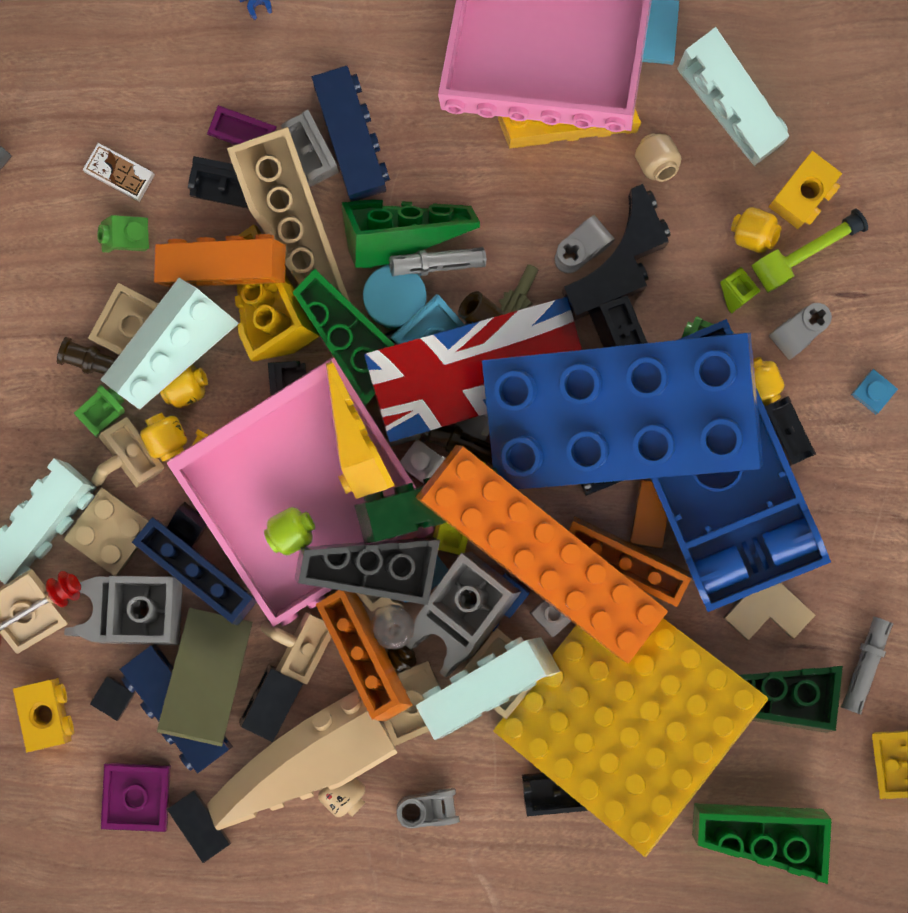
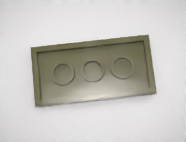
(204, 678)

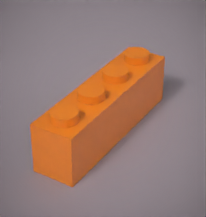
(221, 262)
(638, 565)
(363, 655)

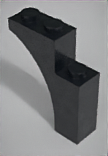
(620, 272)

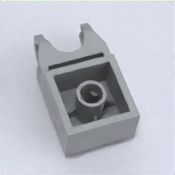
(118, 607)
(458, 621)

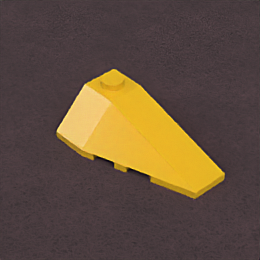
(271, 317)
(358, 457)

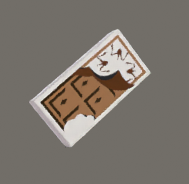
(118, 172)

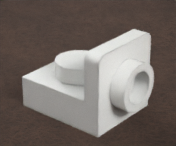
(421, 461)

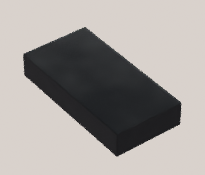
(197, 826)

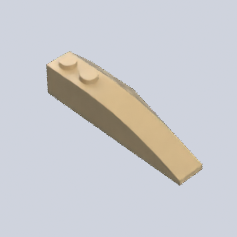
(284, 203)
(313, 755)

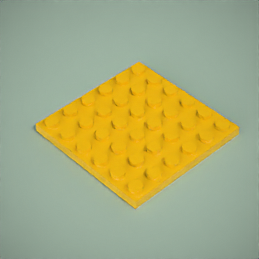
(633, 734)

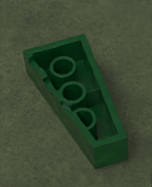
(395, 514)
(800, 697)

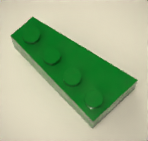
(342, 329)
(768, 835)

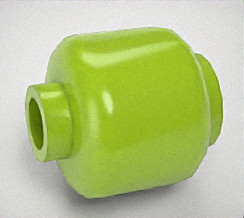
(289, 531)

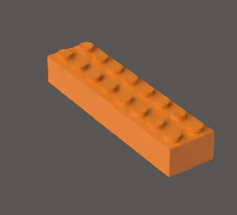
(541, 553)

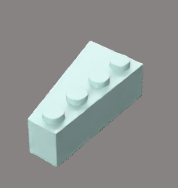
(732, 96)
(42, 518)
(486, 686)

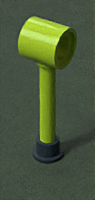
(776, 268)

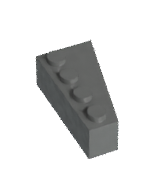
(380, 569)

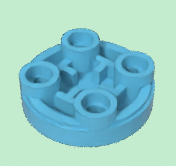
(393, 298)

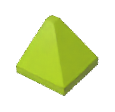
(738, 289)

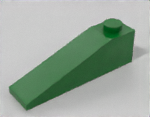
(385, 231)

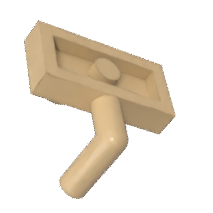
(128, 453)
(303, 647)

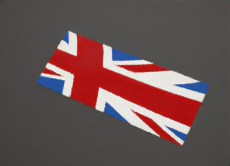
(441, 375)

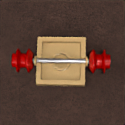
(34, 610)

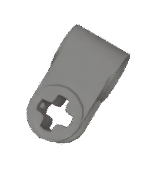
(586, 242)
(798, 332)
(430, 809)

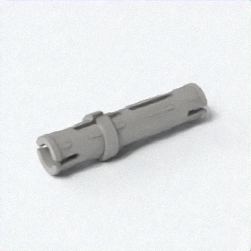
(425, 262)
(867, 664)

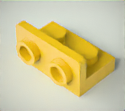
(891, 763)

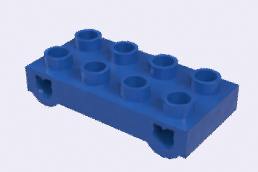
(624, 412)
(742, 525)

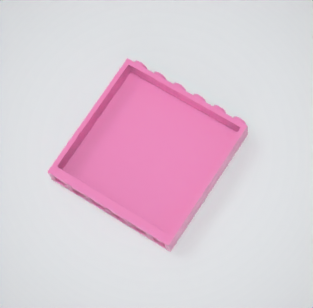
(546, 60)
(274, 461)

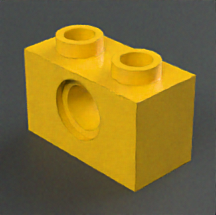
(817, 175)
(35, 732)

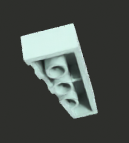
(168, 343)

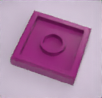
(135, 797)

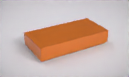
(649, 518)

